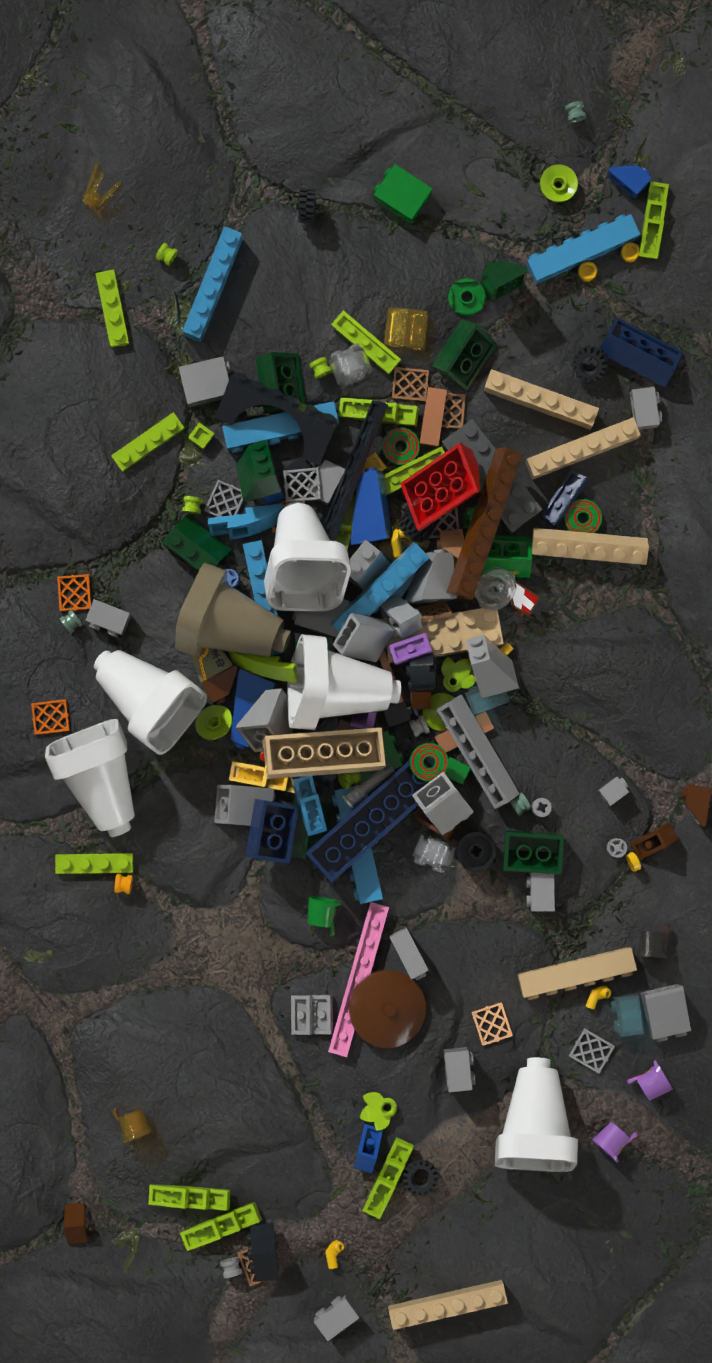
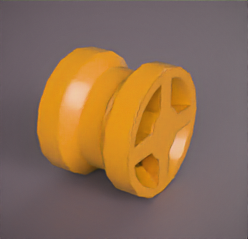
(123, 884)

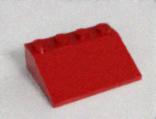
(442, 485)

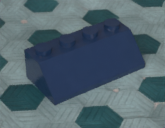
(641, 352)

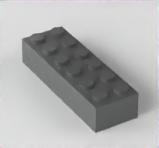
(520, 504)

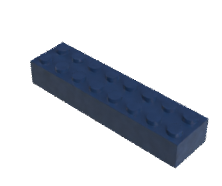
(367, 822)

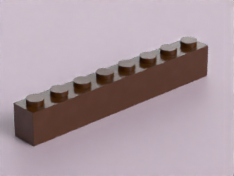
(484, 523)

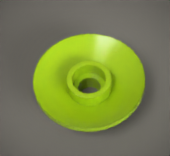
(562, 175)
(211, 716)
(432, 716)

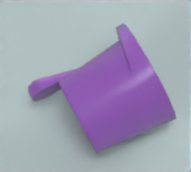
(653, 1082)
(612, 1140)

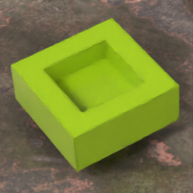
(201, 436)

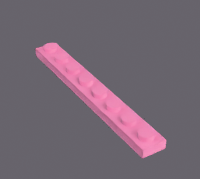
(361, 967)

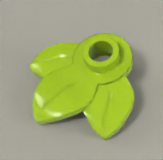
(459, 672)
(375, 1112)

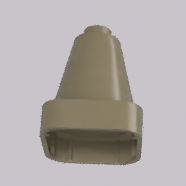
(226, 619)

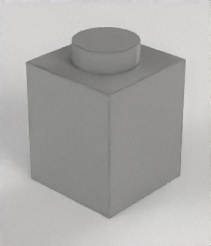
(613, 790)

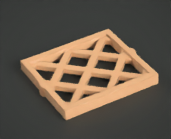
(487, 1009)

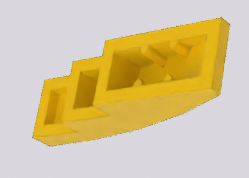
(257, 776)

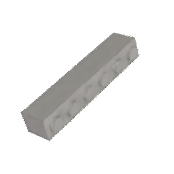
(478, 751)

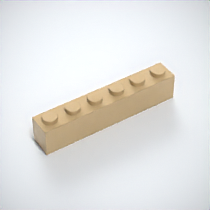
(541, 399)
(582, 448)
(590, 546)
(577, 972)
(447, 1304)

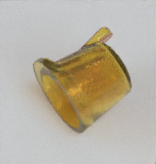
(132, 1124)

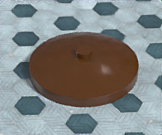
(387, 1008)

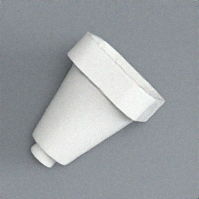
(304, 565)
(335, 685)
(152, 700)
(96, 774)
(537, 1124)

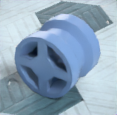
(230, 576)

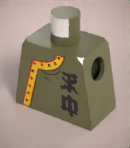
(211, 663)

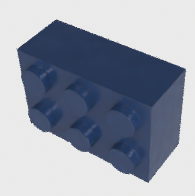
(272, 831)

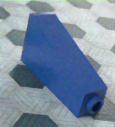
(371, 509)
(248, 691)

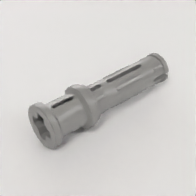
(361, 791)

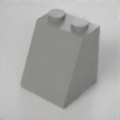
(366, 565)
(432, 579)
(491, 667)
(265, 718)
(236, 803)
(442, 803)
(666, 1012)

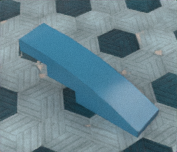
(309, 804)

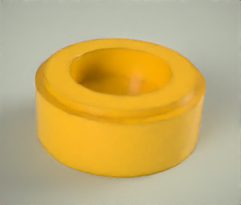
(630, 252)
(587, 271)
(633, 861)

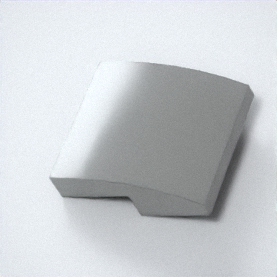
(311, 1014)

